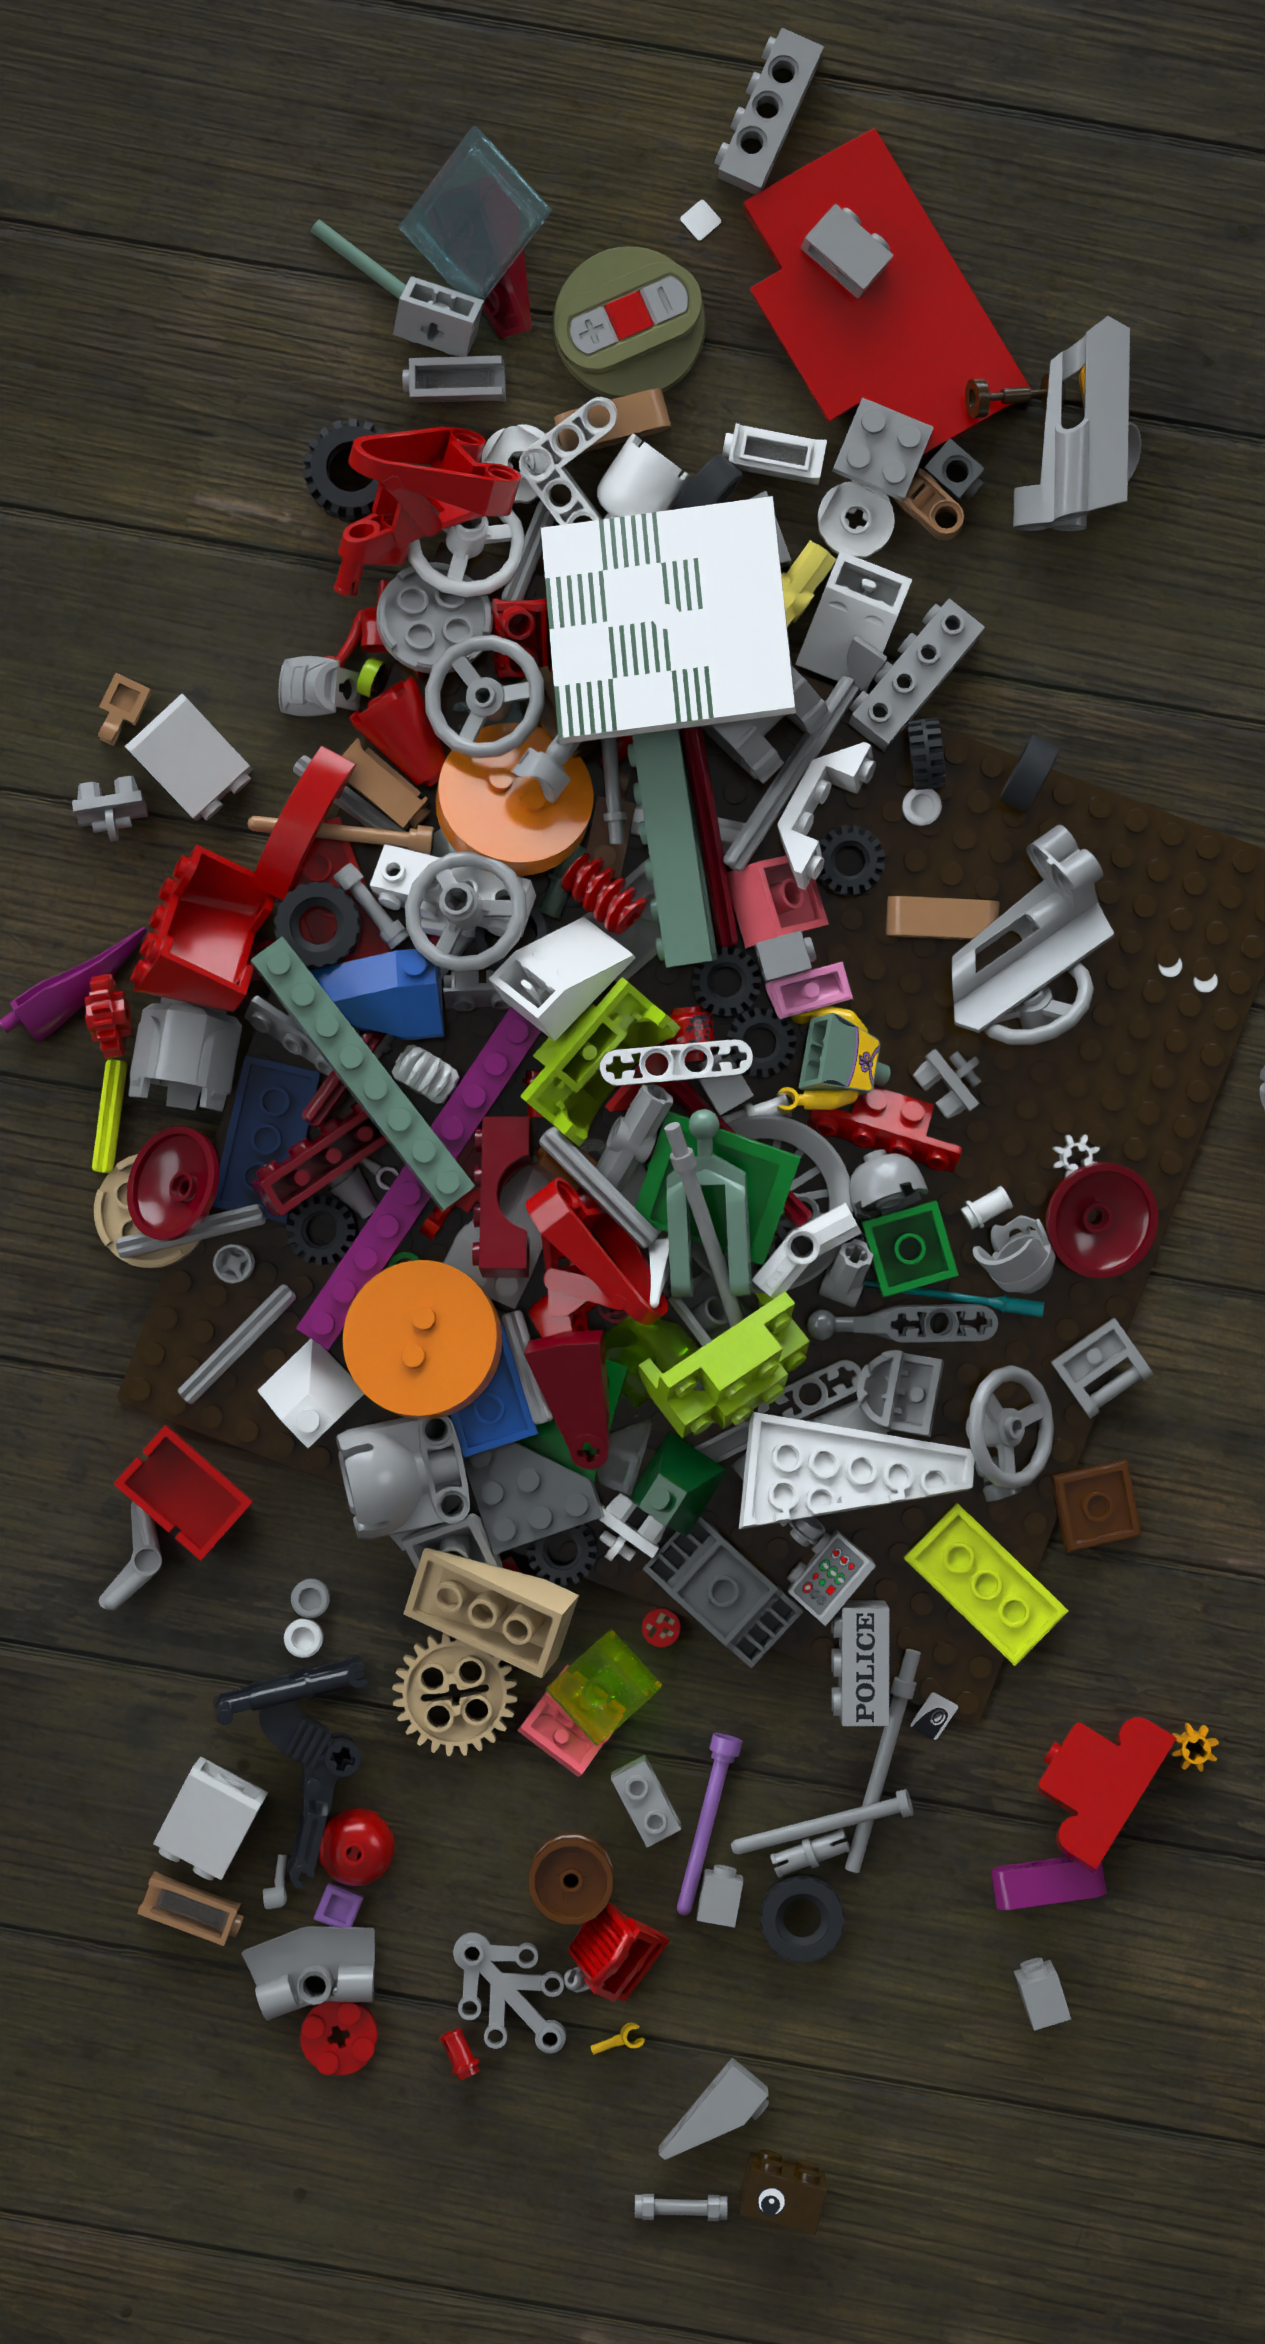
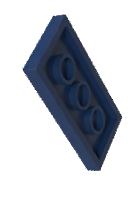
(262, 1127)

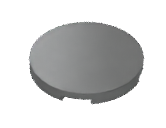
(423, 622)

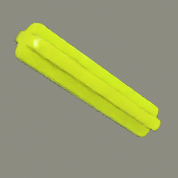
(109, 1116)

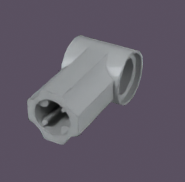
(846, 1276)

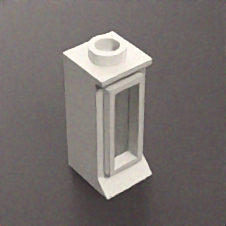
(775, 454)

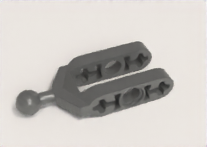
(824, 1324)

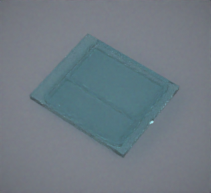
(475, 217)

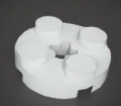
(512, 443)
(835, 528)

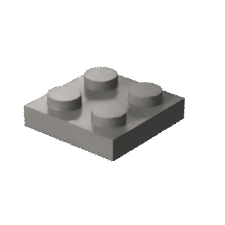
(882, 449)

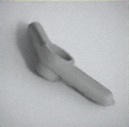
(143, 1564)

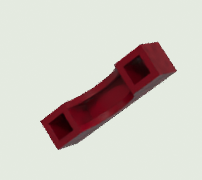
(505, 1149)

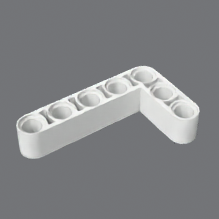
(558, 457)

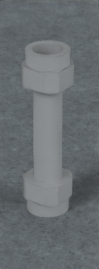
(350, 879)
(714, 2207)

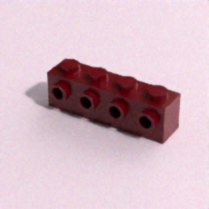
(318, 1161)

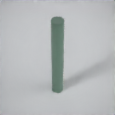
(358, 258)

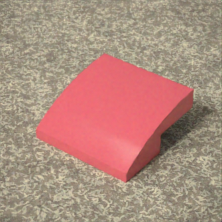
(559, 1735)

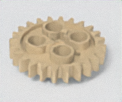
(461, 1727)

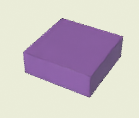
(338, 1906)

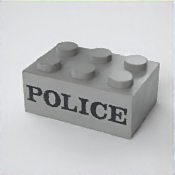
(861, 1663)

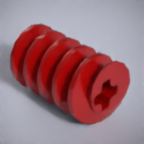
(602, 895)

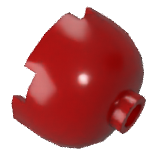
(364, 1833)

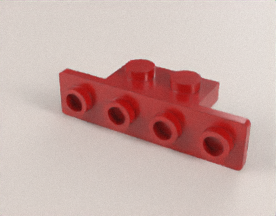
(889, 1123)

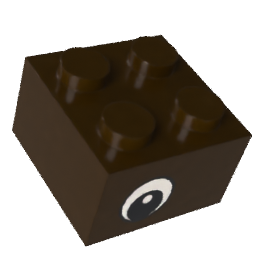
(783, 2191)

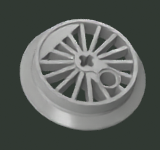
(826, 1162)

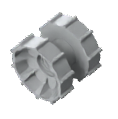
(745, 738)

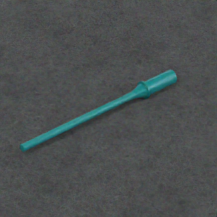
(1003, 1303)

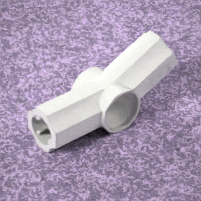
(785, 1265)

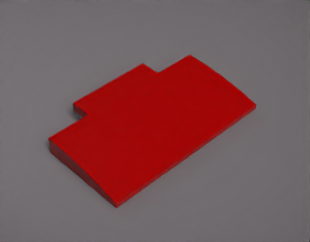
(910, 333)

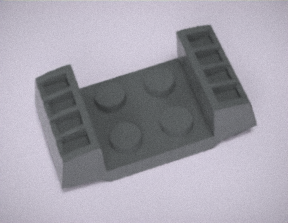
(723, 1591)

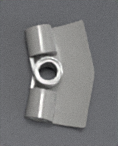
(336, 1954)

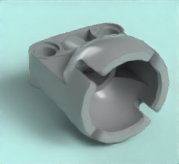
(401, 1476)

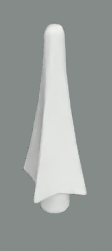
(658, 1266)

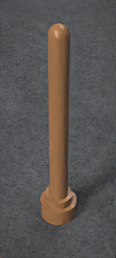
(416, 840)

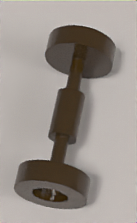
(978, 396)

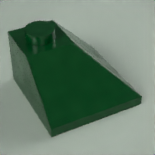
(677, 1484)

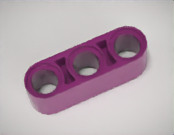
(1045, 1883)

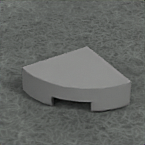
(863, 662)

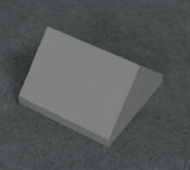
(705, 1310)
(462, 1539)

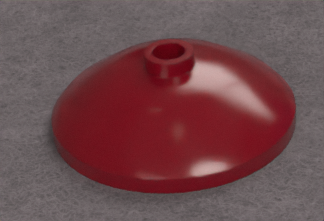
(173, 1183)
(1123, 1224)

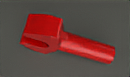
(435, 1221)

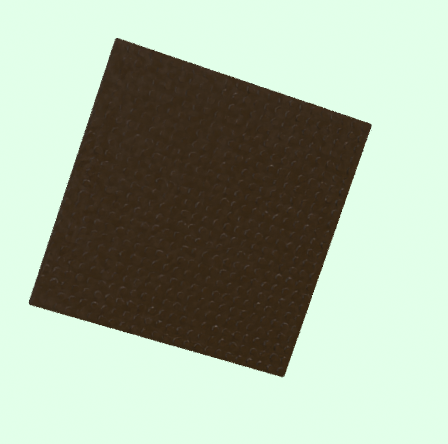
(1127, 1075)

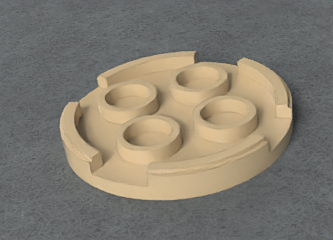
(114, 1220)

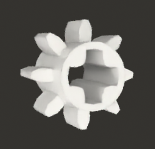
(1066, 1152)

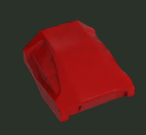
(528, 626)

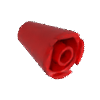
(402, 732)

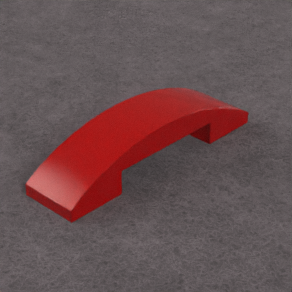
(301, 822)

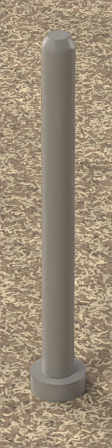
(900, 1804)

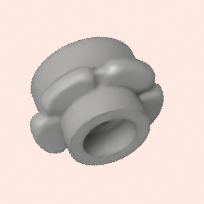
(806, 1530)

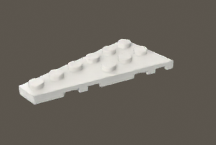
(824, 1469)

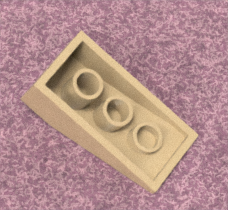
(492, 1609)

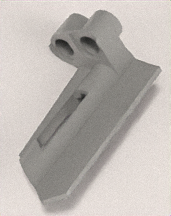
(1087, 463)
(1057, 926)

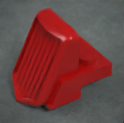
(615, 1952)

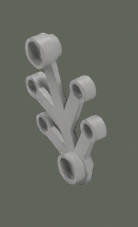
(505, 1988)

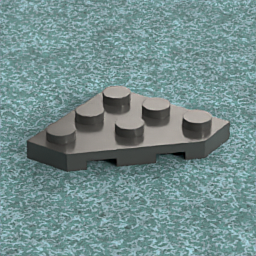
(528, 1496)

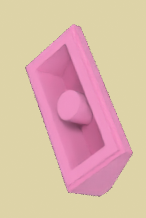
(809, 990)

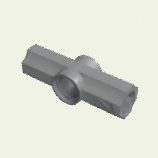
(634, 1135)

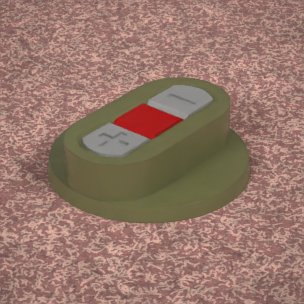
(629, 322)

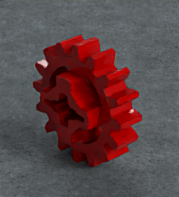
(108, 1016)

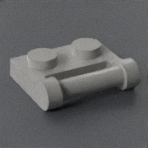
(1094, 1357)

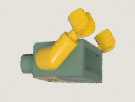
(837, 1061)

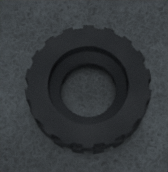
(347, 918)
(811, 1946)

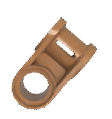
(929, 504)

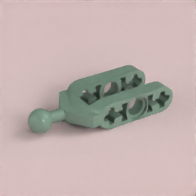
(709, 1171)

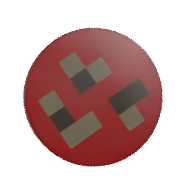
(661, 1627)

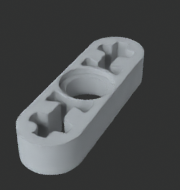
(832, 1373)

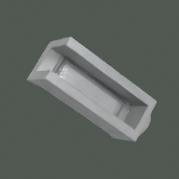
(455, 379)

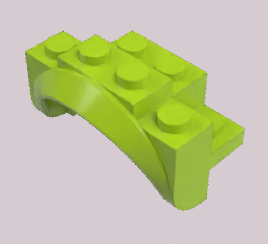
(571, 1083)
(734, 1369)

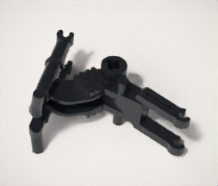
(303, 1741)

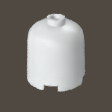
(640, 482)

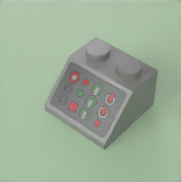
(829, 1576)

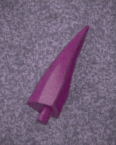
(61, 996)

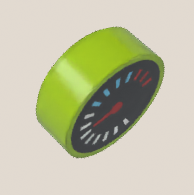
(371, 677)

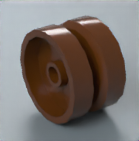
(576, 1855)

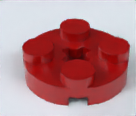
(330, 2056)

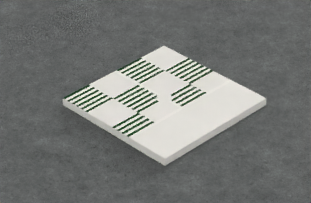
(667, 620)

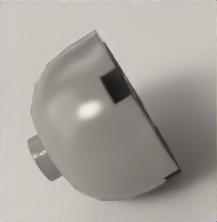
(885, 1184)

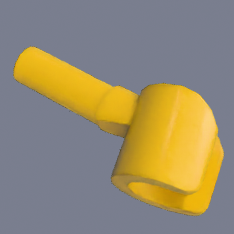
(619, 2040)

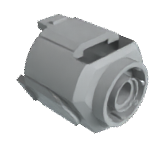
(186, 1050)

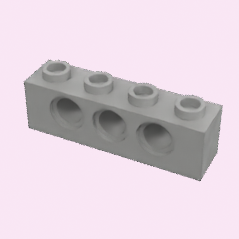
(802, 60)

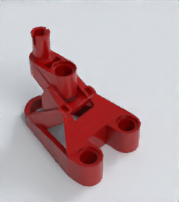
(401, 509)
(592, 1278)

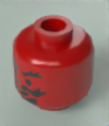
(695, 1028)

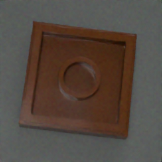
(1096, 1505)

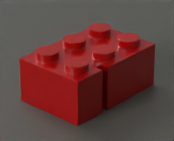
(184, 1491)

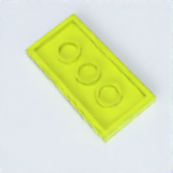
(985, 1584)

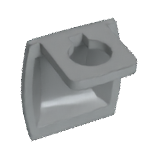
(312, 687)

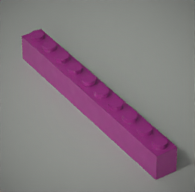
(406, 1196)

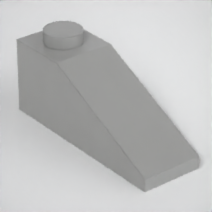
(721, 2108)

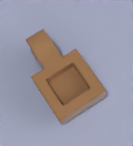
(123, 702)

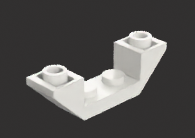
(842, 768)

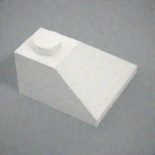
(310, 1392)

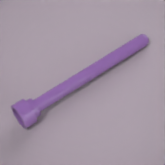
(724, 1750)

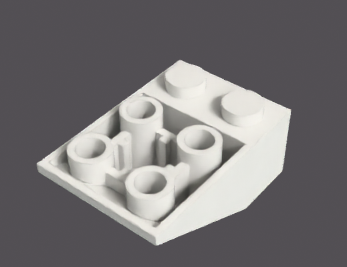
(858, 602)
(560, 975)

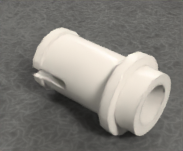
(986, 1208)

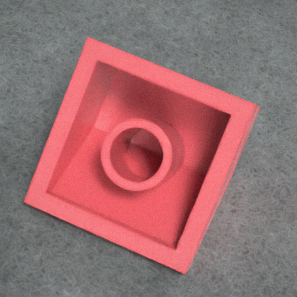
(771, 902)

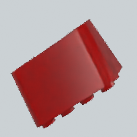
(203, 933)

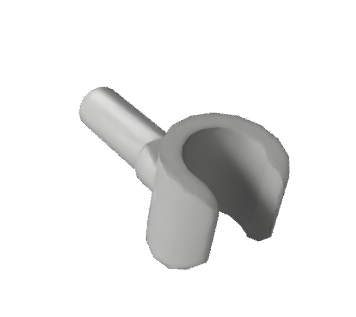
(276, 1896)

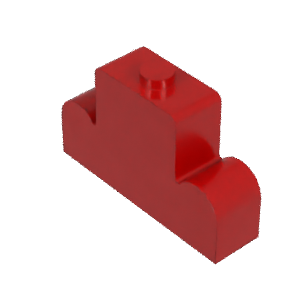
(1100, 1784)

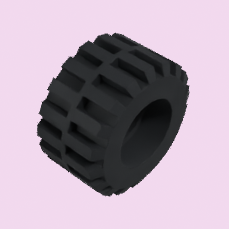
(318, 466)

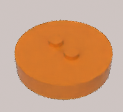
(506, 815)
(422, 1339)

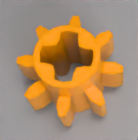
(1195, 1757)

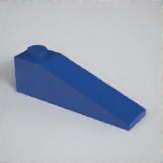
(388, 994)

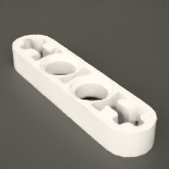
(676, 1068)

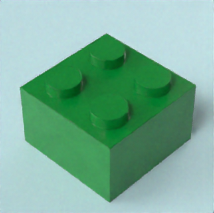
(909, 1248)

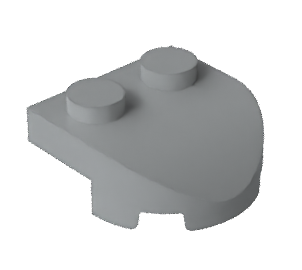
(901, 1391)

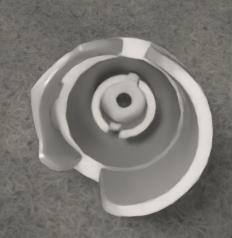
(1019, 1261)

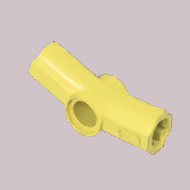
(804, 578)

